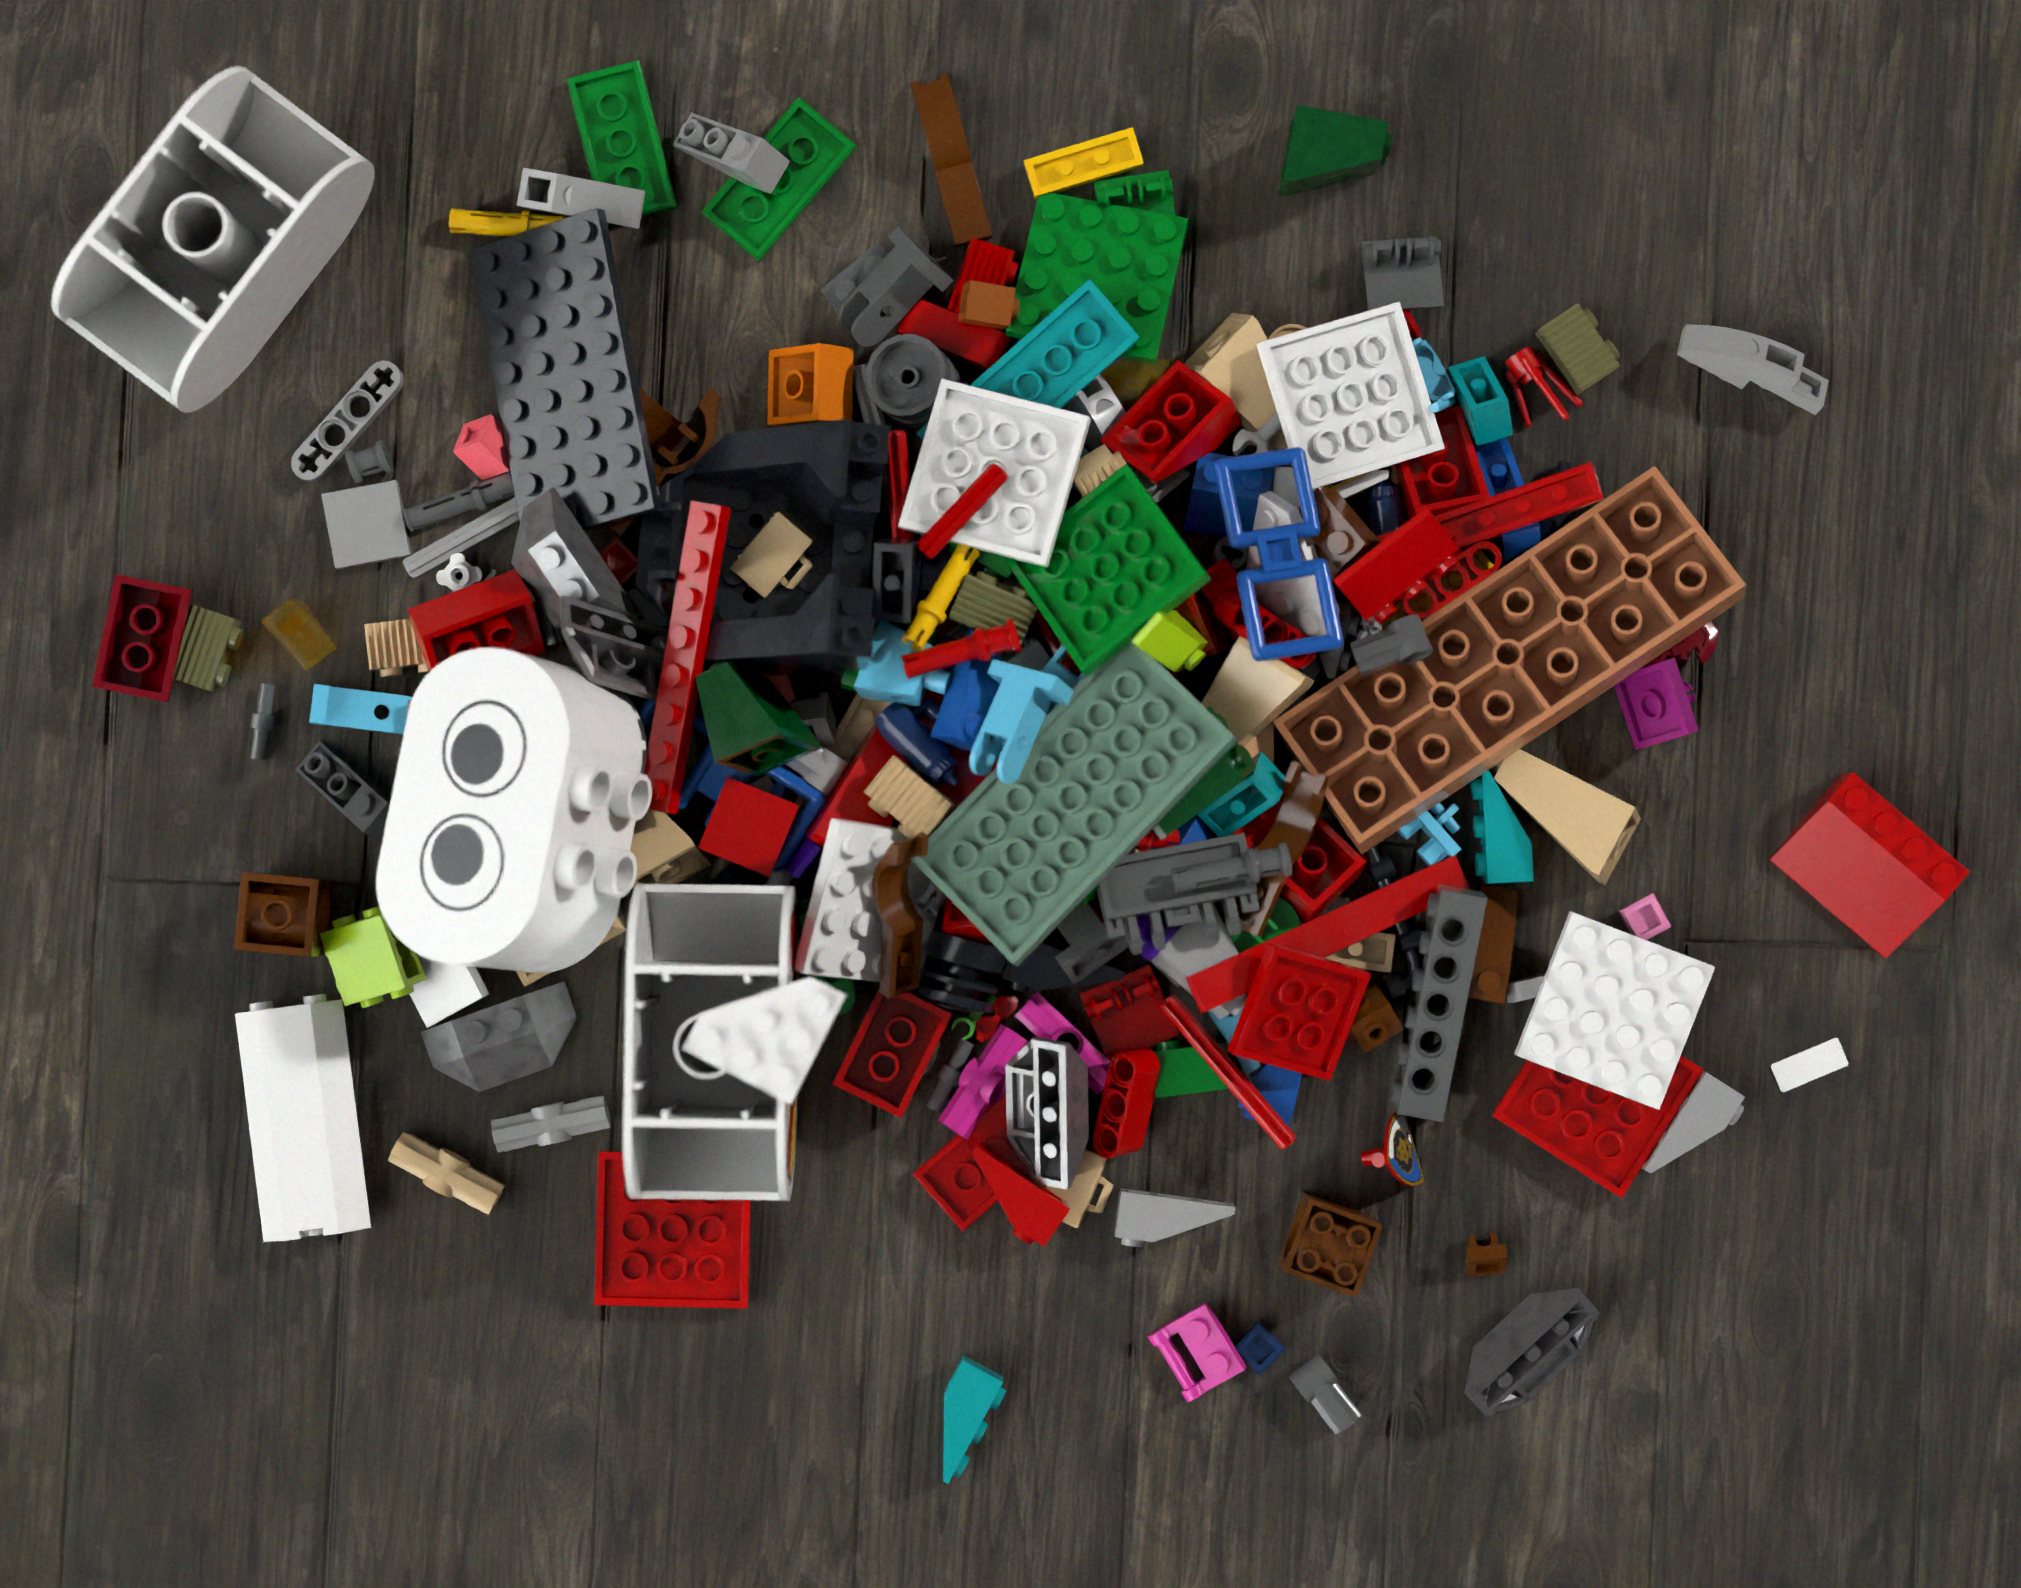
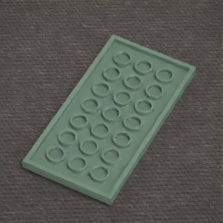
(1085, 797)

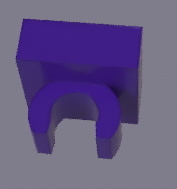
(1148, 949)

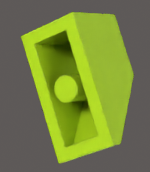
(1172, 641)

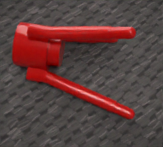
(1528, 368)

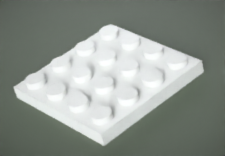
(1351, 394)
(1027, 440)
(842, 923)
(1614, 1010)

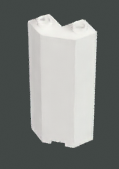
(302, 1119)

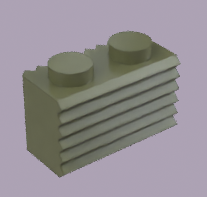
(1579, 348)
(988, 606)
(206, 648)

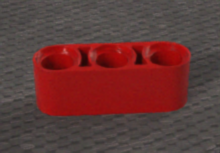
(962, 341)
(1466, 570)
(1277, 629)
(1126, 1103)

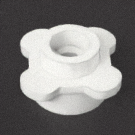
(458, 564)

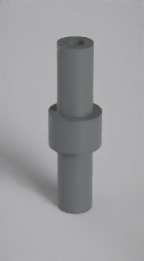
(262, 721)
(950, 1075)

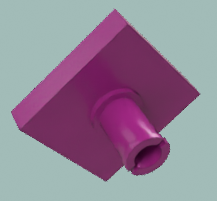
(1656, 704)

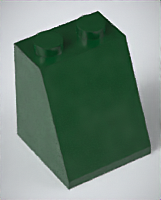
(1331, 149)
(750, 721)
(1218, 780)

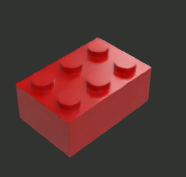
(892, 1050)

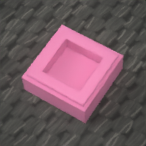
(1644, 917)

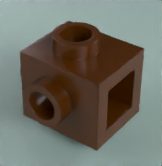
(1374, 1021)

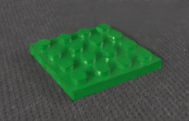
(1120, 248)
(1110, 570)

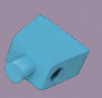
(885, 674)

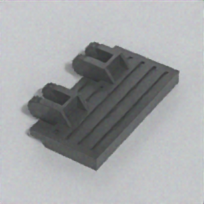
(1144, 887)

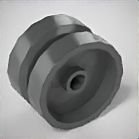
(898, 364)

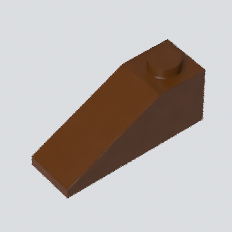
(1495, 945)

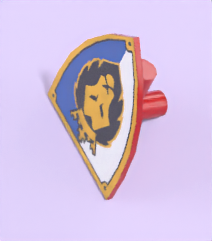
(1397, 1153)

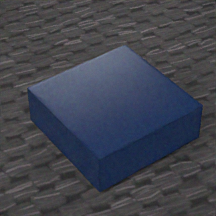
(1259, 1347)

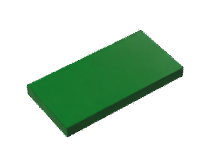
(622, 133)
(759, 218)

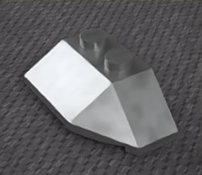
(561, 560)
(614, 647)
(503, 1039)
(1048, 1110)
(1528, 1349)

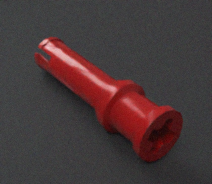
(980, 645)

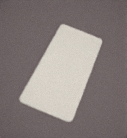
(1809, 1065)

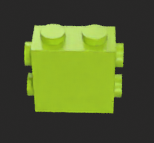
(370, 959)

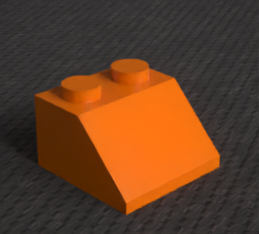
(810, 384)

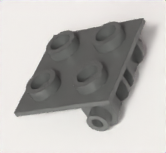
(1403, 273)

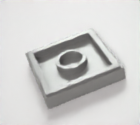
(366, 524)

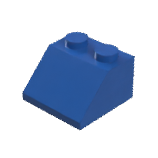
(1204, 505)

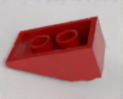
(1173, 424)
(1444, 477)
(1320, 872)

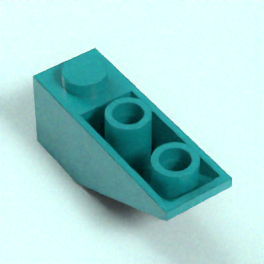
(1503, 842)
(966, 1403)

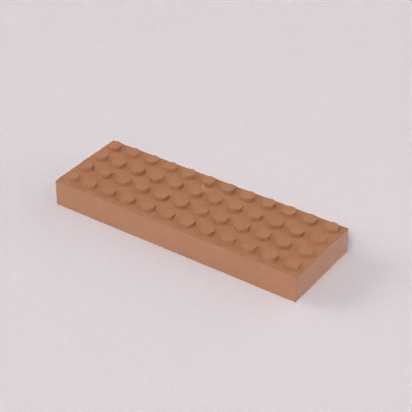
(1513, 659)

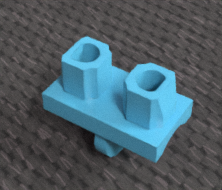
(1440, 843)

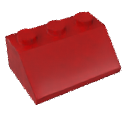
(1399, 567)
(478, 616)

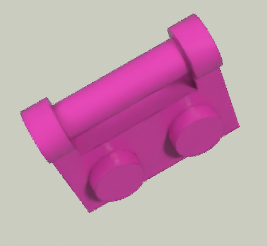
(1207, 1345)

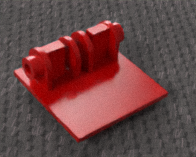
(1128, 1013)

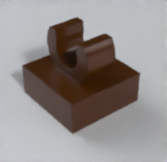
(1485, 1259)

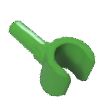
(972, 1018)

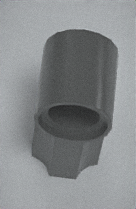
(1402, 642)
(1320, 1387)

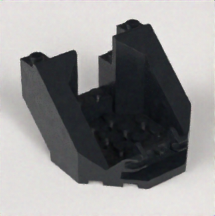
(828, 483)

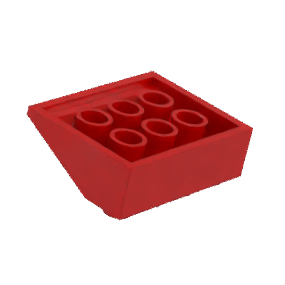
(1868, 864)

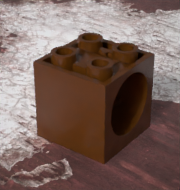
(283, 914)
(1330, 1244)

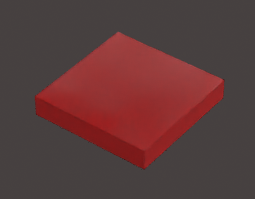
(748, 826)

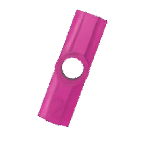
(1049, 1023)
(981, 1082)

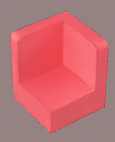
(483, 447)

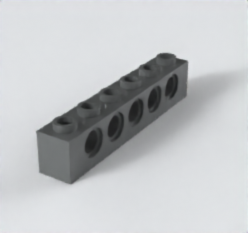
(1431, 1098)

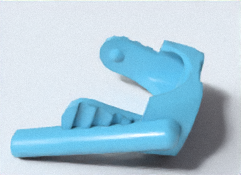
(1437, 381)

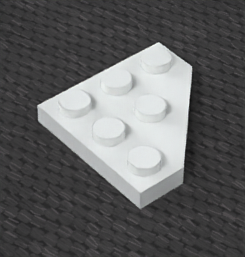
(1290, 599)
(768, 1035)

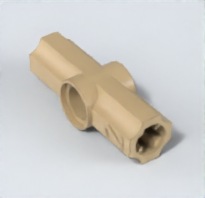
(446, 1172)

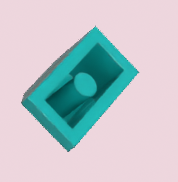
(1481, 401)
(1245, 800)

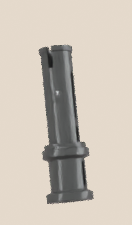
(1249, 866)

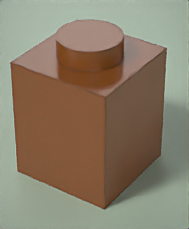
(988, 305)

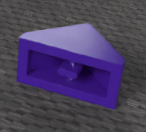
(805, 861)

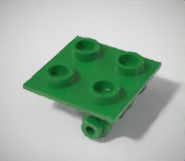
(1141, 191)

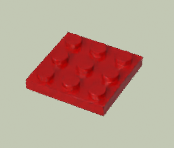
(1299, 1011)

